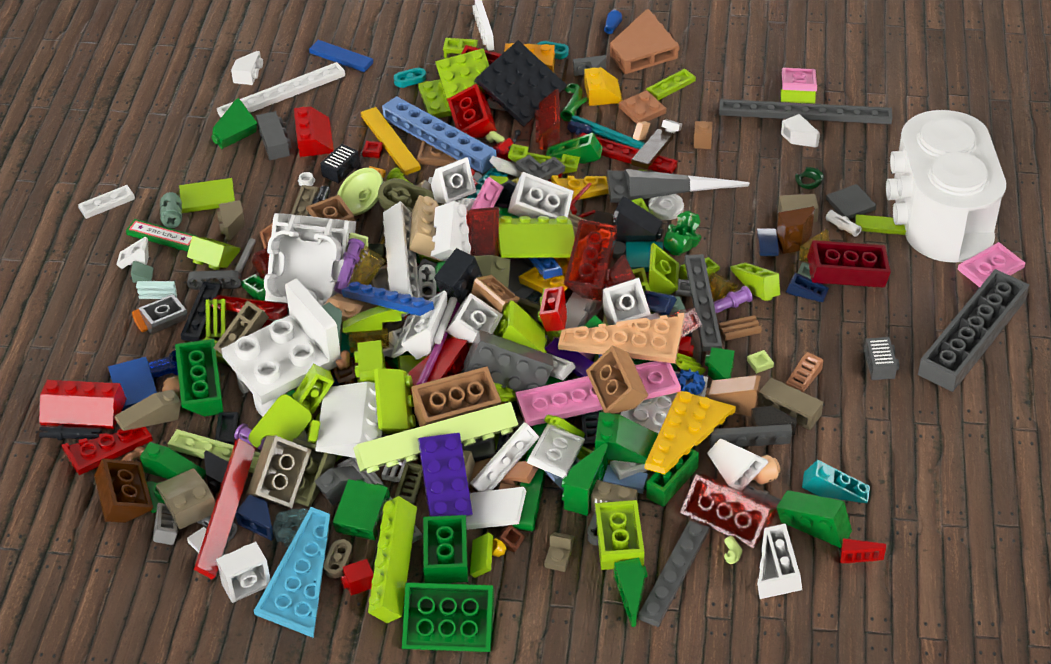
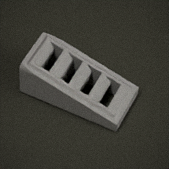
(165, 526)

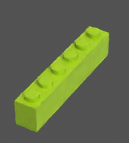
(392, 560)

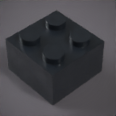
(458, 275)

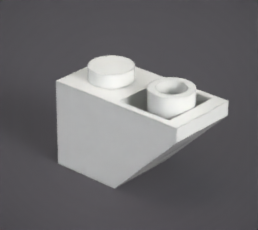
(247, 68)
(800, 131)

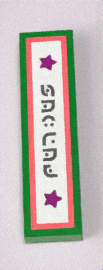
(160, 234)

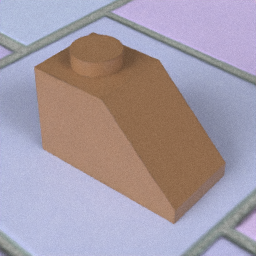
(703, 135)

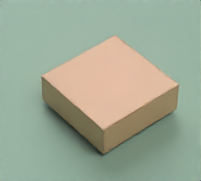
(641, 130)

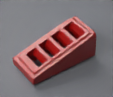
(861, 551)

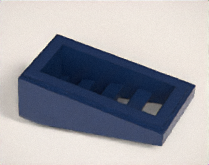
(801, 286)

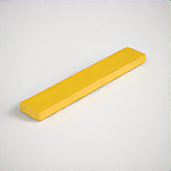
(391, 141)

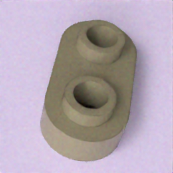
(336, 560)

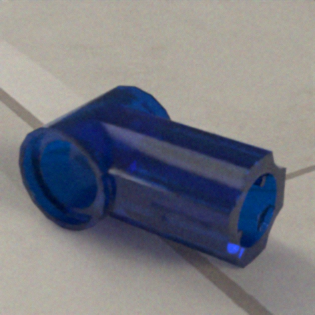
(164, 365)

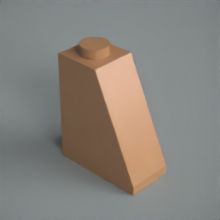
(739, 392)

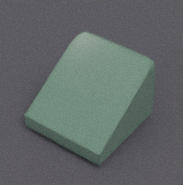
(141, 272)

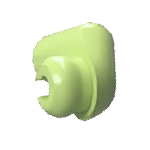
(494, 136)
(734, 550)

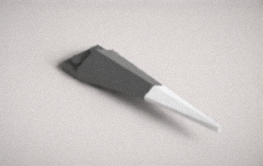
(647, 184)

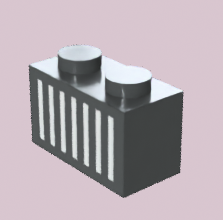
(881, 358)

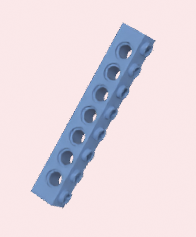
(438, 134)

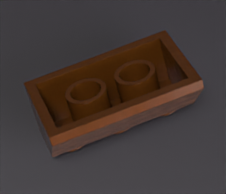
(122, 490)

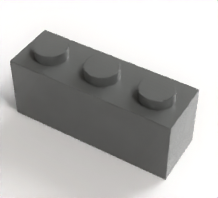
(273, 135)

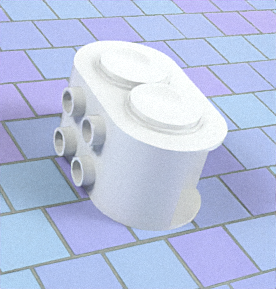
(946, 185)

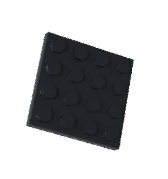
(519, 82)

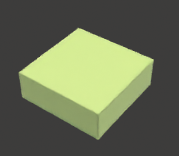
(760, 361)

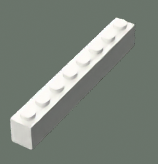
(400, 260)

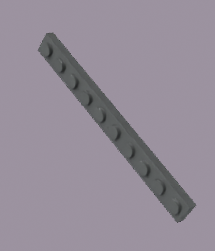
(808, 111)

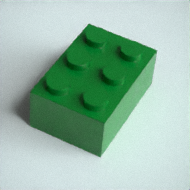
(445, 549)

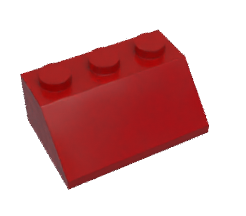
(472, 112)
(313, 132)

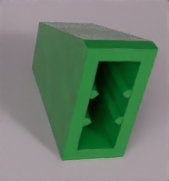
(234, 125)

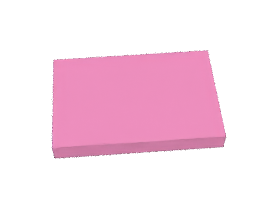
(799, 79)
(984, 263)

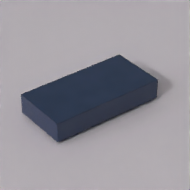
(659, 302)

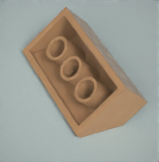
(454, 396)

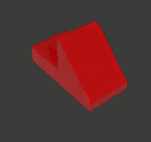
(502, 149)

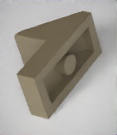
(559, 551)

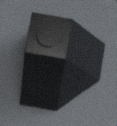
(636, 223)

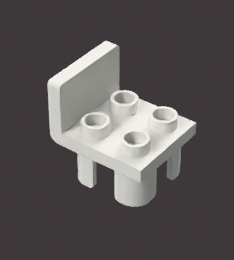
(307, 251)
(285, 350)

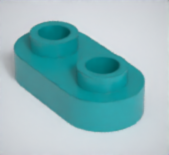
(561, 50)
(409, 77)

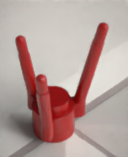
(573, 209)

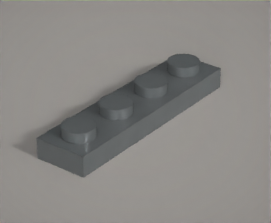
(753, 435)

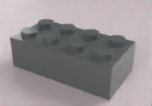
(509, 362)

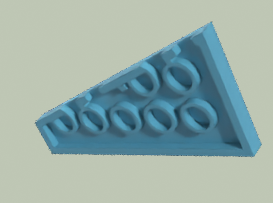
(295, 587)

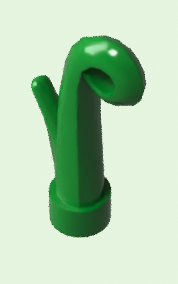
(574, 103)

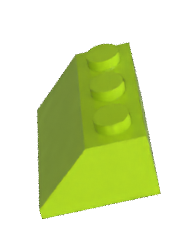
(394, 400)

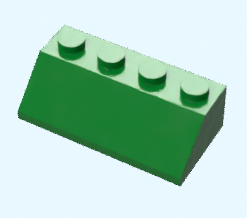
(199, 377)

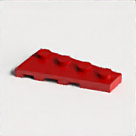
(272, 309)
(89, 453)

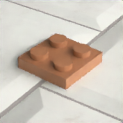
(642, 107)

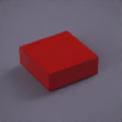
(372, 149)

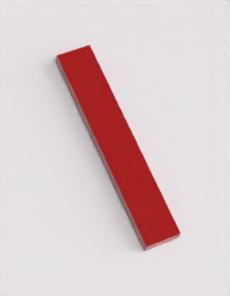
(626, 153)

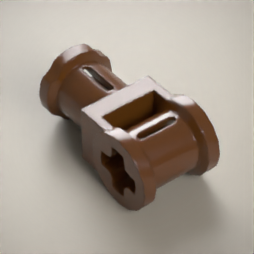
(346, 376)

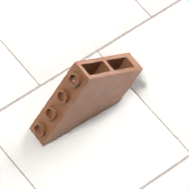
(643, 44)

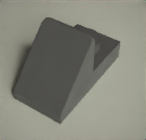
(588, 62)

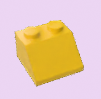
(601, 87)

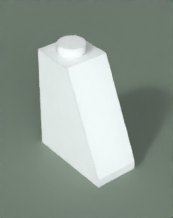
(735, 463)

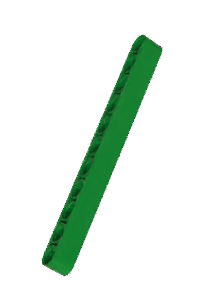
(535, 487)

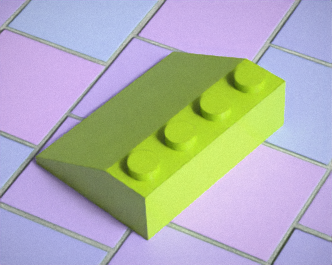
(535, 237)

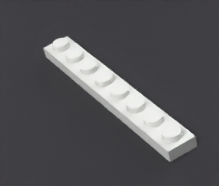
(289, 88)

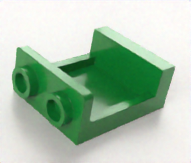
(360, 509)

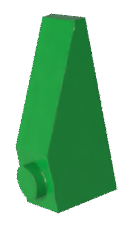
(585, 147)
(166, 463)
(630, 582)

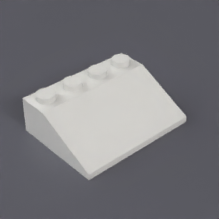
(348, 418)

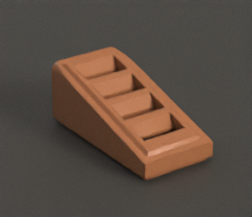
(809, 362)

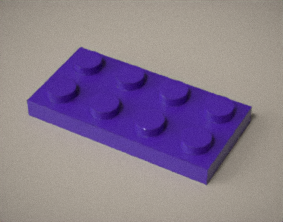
(445, 475)

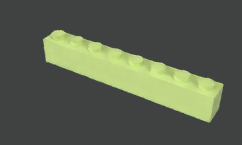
(405, 444)

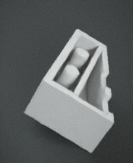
(450, 230)

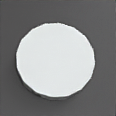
(666, 206)

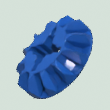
(698, 381)

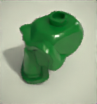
(682, 236)

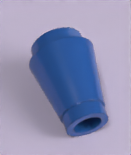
(613, 20)

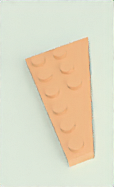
(641, 337)

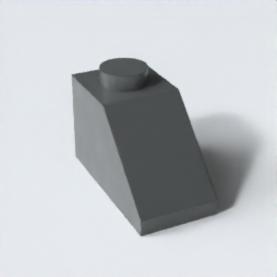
(334, 481)

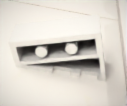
(778, 564)

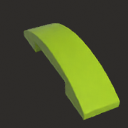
(518, 152)

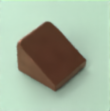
(511, 538)

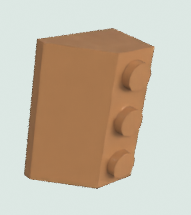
(616, 381)

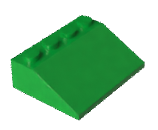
(448, 617)

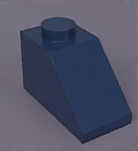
(255, 516)

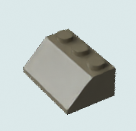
(279, 471)

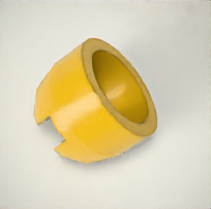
(498, 548)

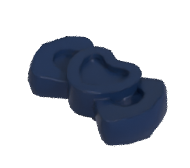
(579, 128)

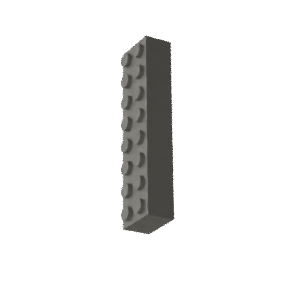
(973, 330)

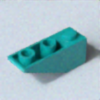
(834, 484)

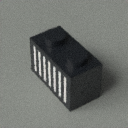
(340, 163)

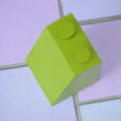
(521, 328)

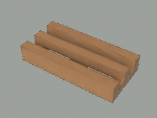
(739, 327)

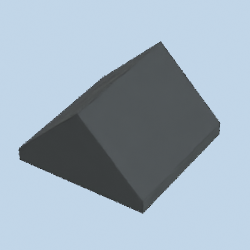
(163, 313)

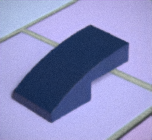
(767, 242)

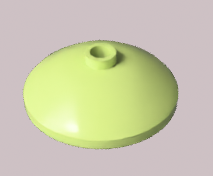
(361, 190)

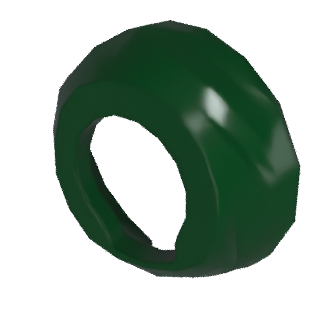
(812, 173)

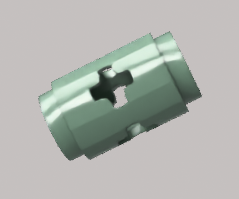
(171, 210)

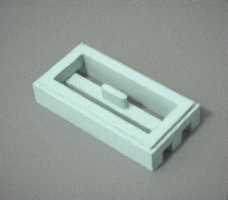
(155, 289)

